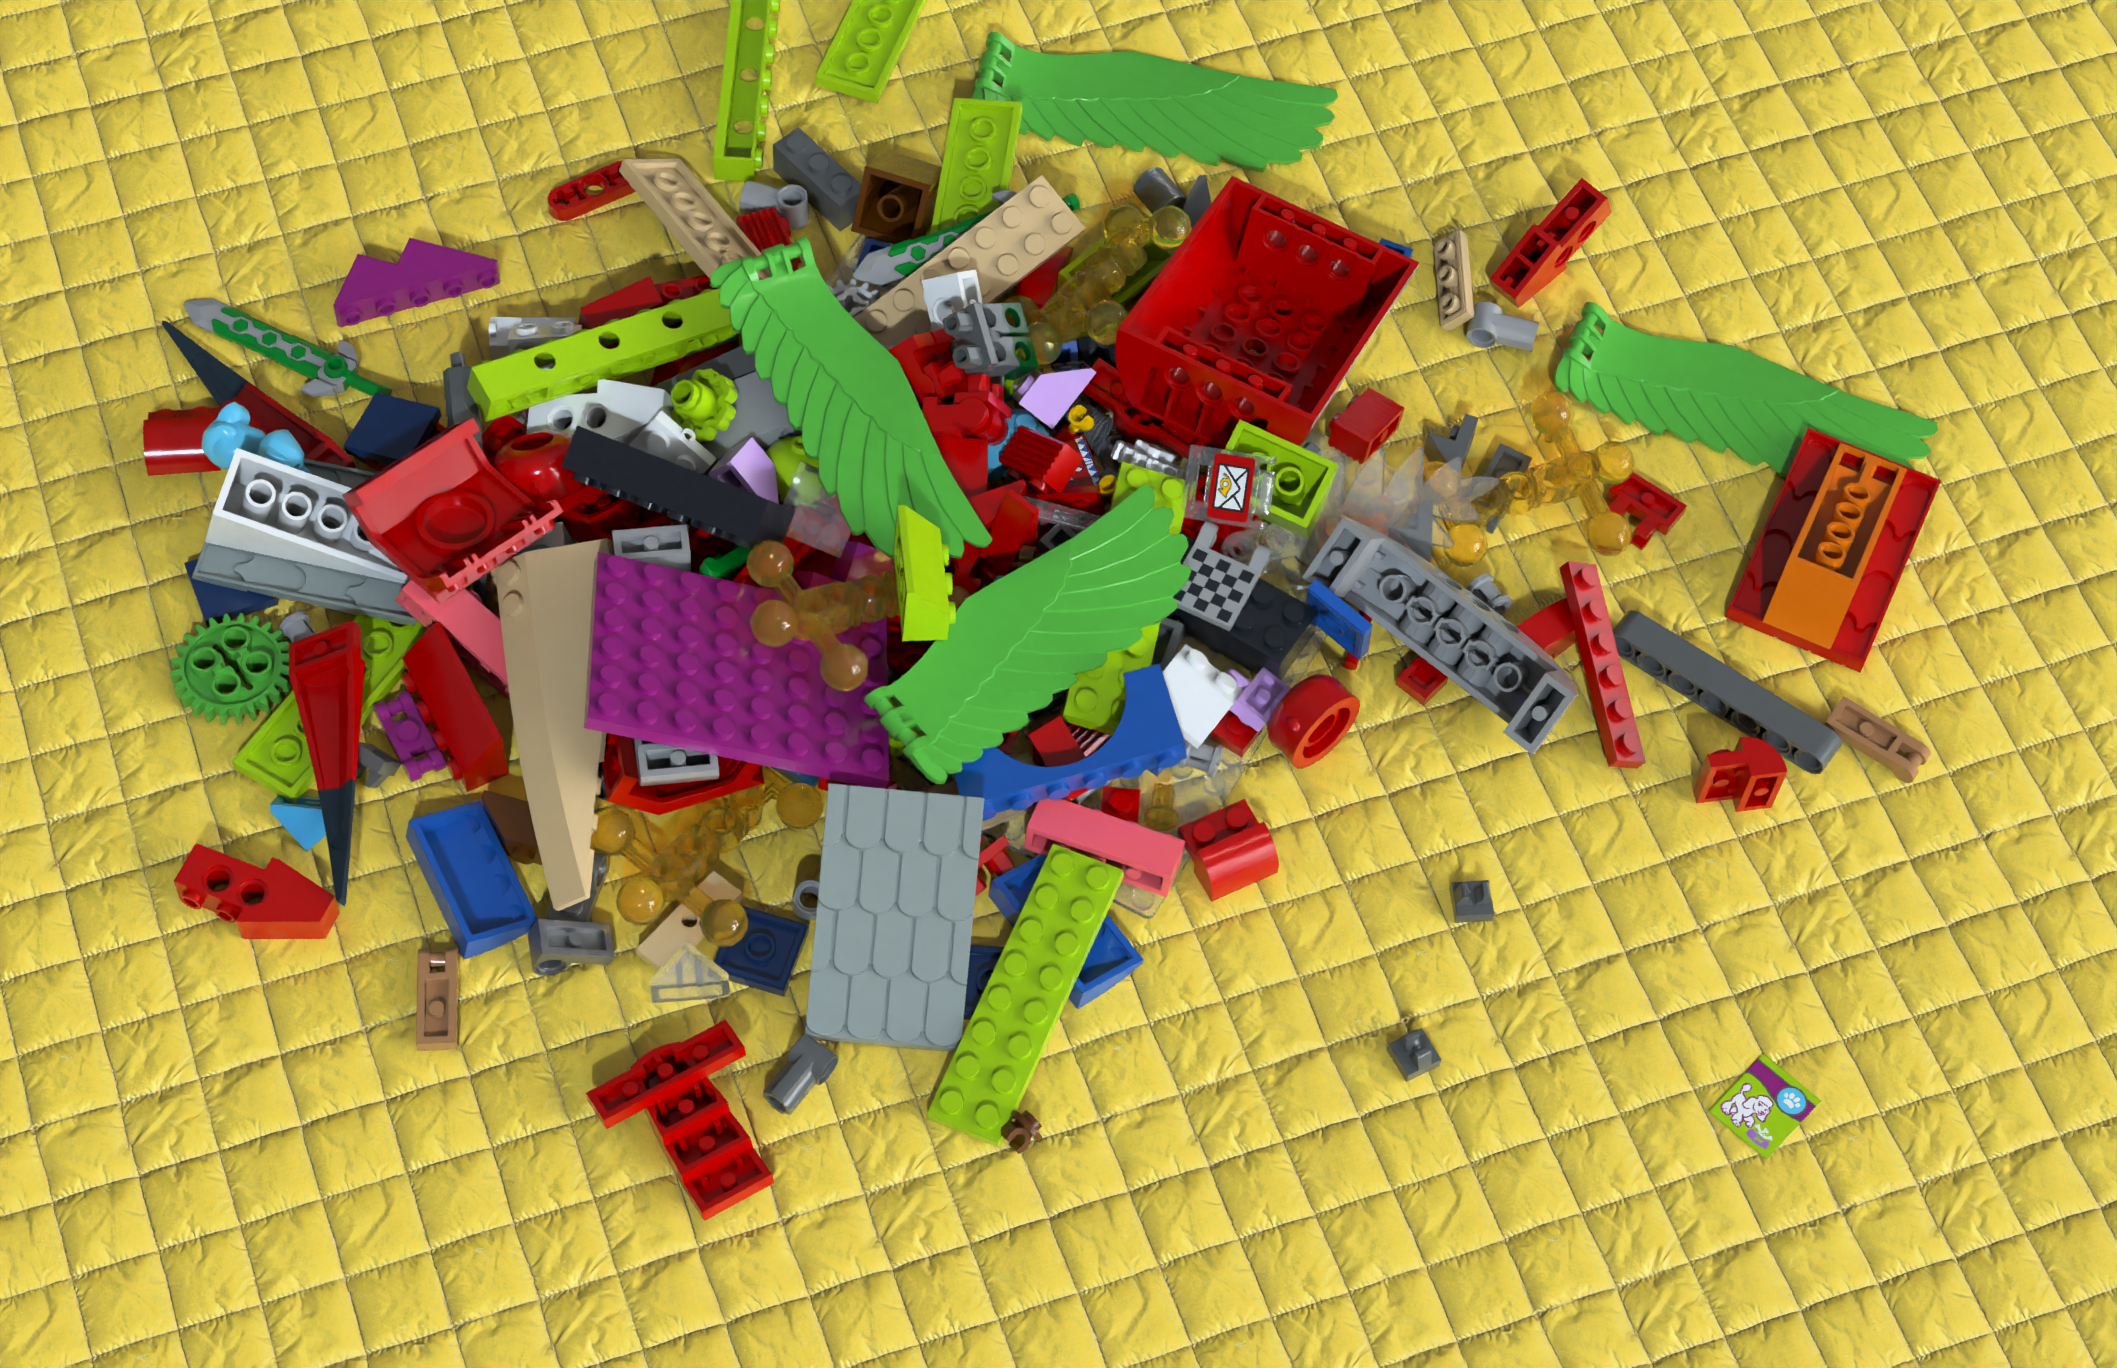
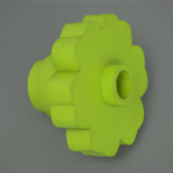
(704, 404)

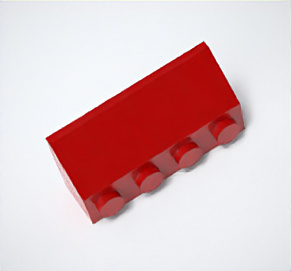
(454, 710)

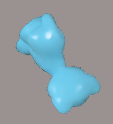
(233, 431)

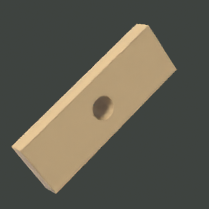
(1453, 280)
(673, 931)

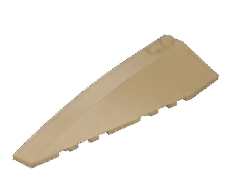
(546, 651)

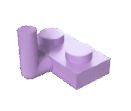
(1258, 698)

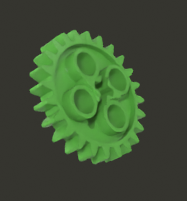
(205, 687)

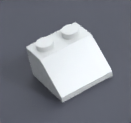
(1198, 693)

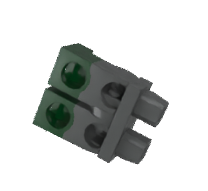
(989, 342)

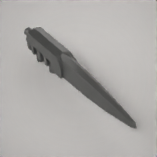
(458, 408)

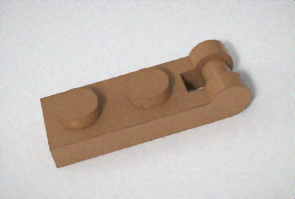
(1878, 739)
(437, 1000)

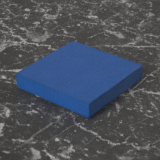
(1339, 620)

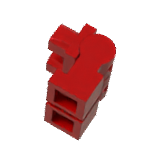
(930, 365)
(975, 414)

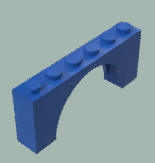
(1143, 740)

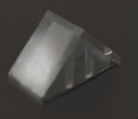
(689, 977)

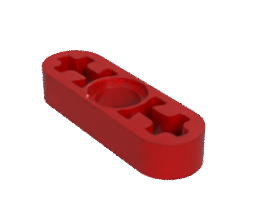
(588, 202)

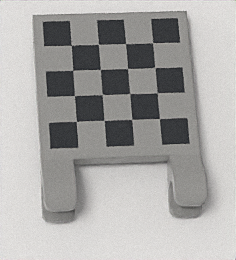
(1218, 583)

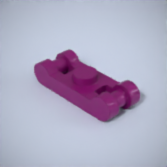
(409, 736)

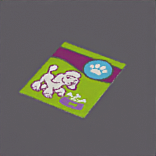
(1764, 1106)

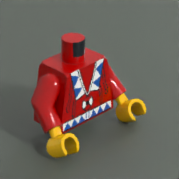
(1087, 471)

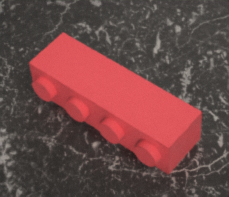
(468, 624)
(1144, 855)

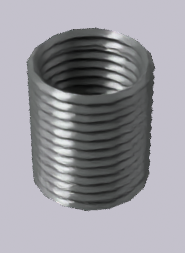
(1158, 190)
(1102, 425)

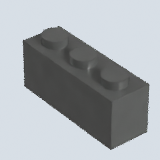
(827, 183)

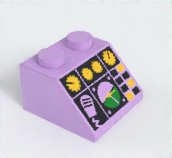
(1052, 389)

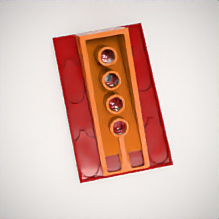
(1833, 549)

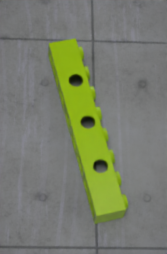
(735, 153)
(583, 359)

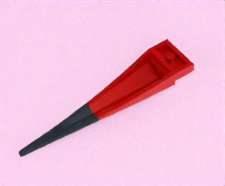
(264, 411)
(329, 692)

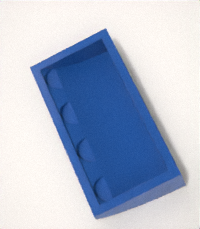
(470, 878)
(1110, 955)

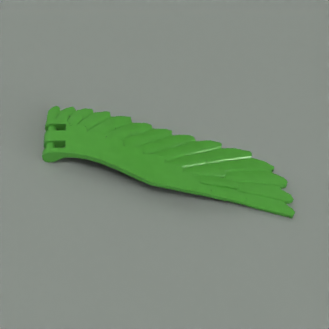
(1156, 104)
(1724, 396)
(844, 398)
(1033, 635)

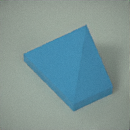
(301, 819)

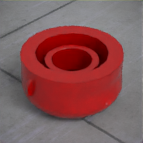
(535, 464)
(1312, 719)

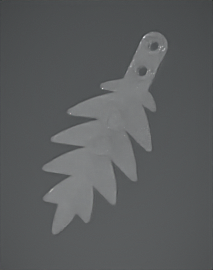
(1402, 508)

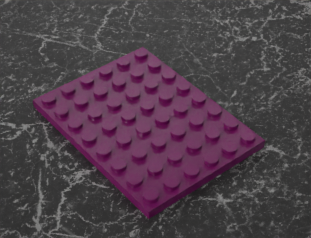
(684, 671)

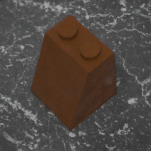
(896, 198)

